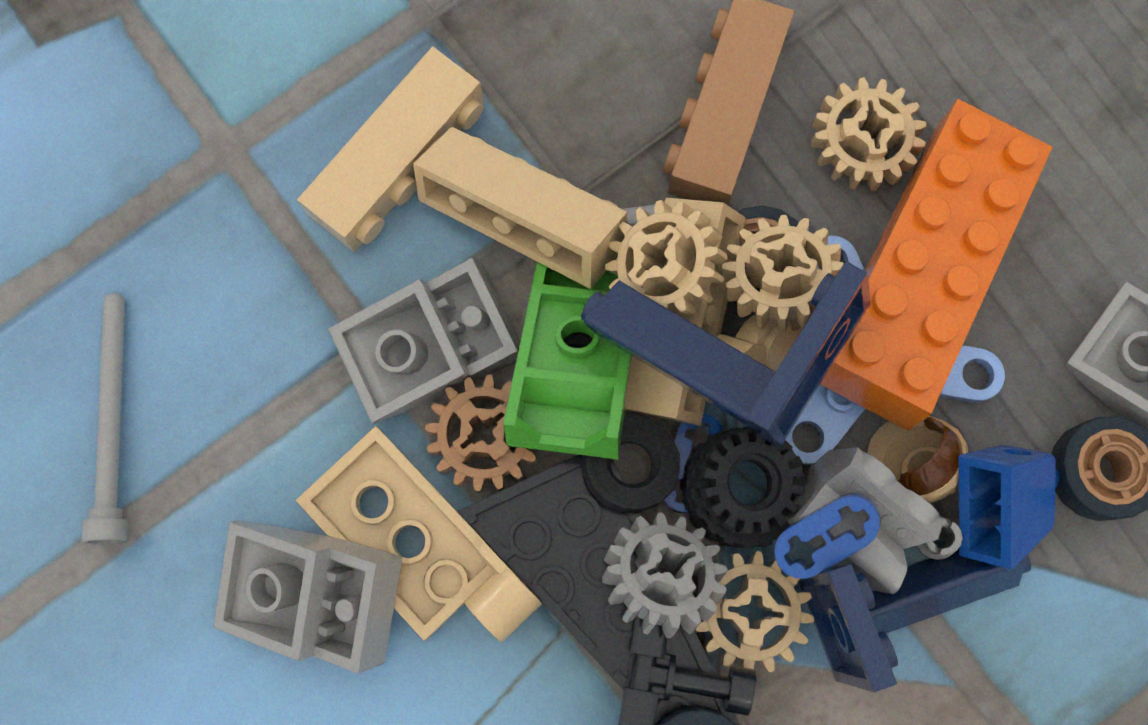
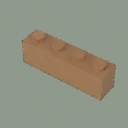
(729, 102)

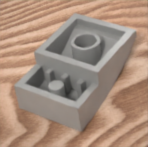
(426, 340)
(1115, 356)
(307, 595)

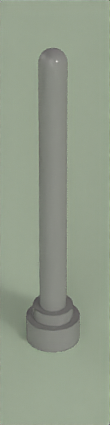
(105, 520)

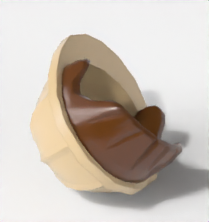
(923, 457)

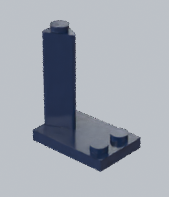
(724, 375)
(856, 619)

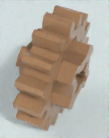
(463, 449)

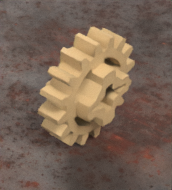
(882, 118)
(686, 244)
(781, 269)
(751, 639)

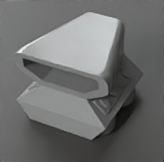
(904, 515)

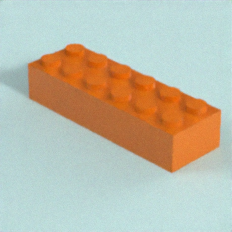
(937, 263)

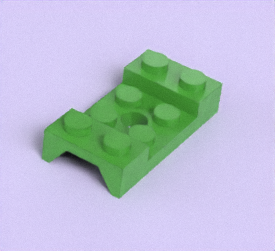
(560, 393)

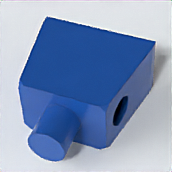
(1005, 503)

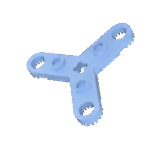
(835, 414)

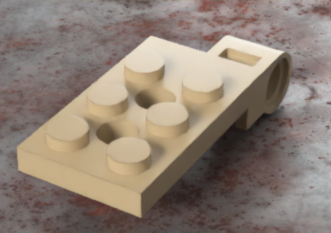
(455, 561)

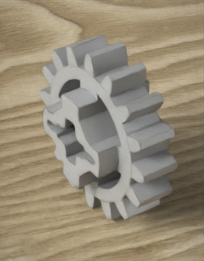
(661, 596)

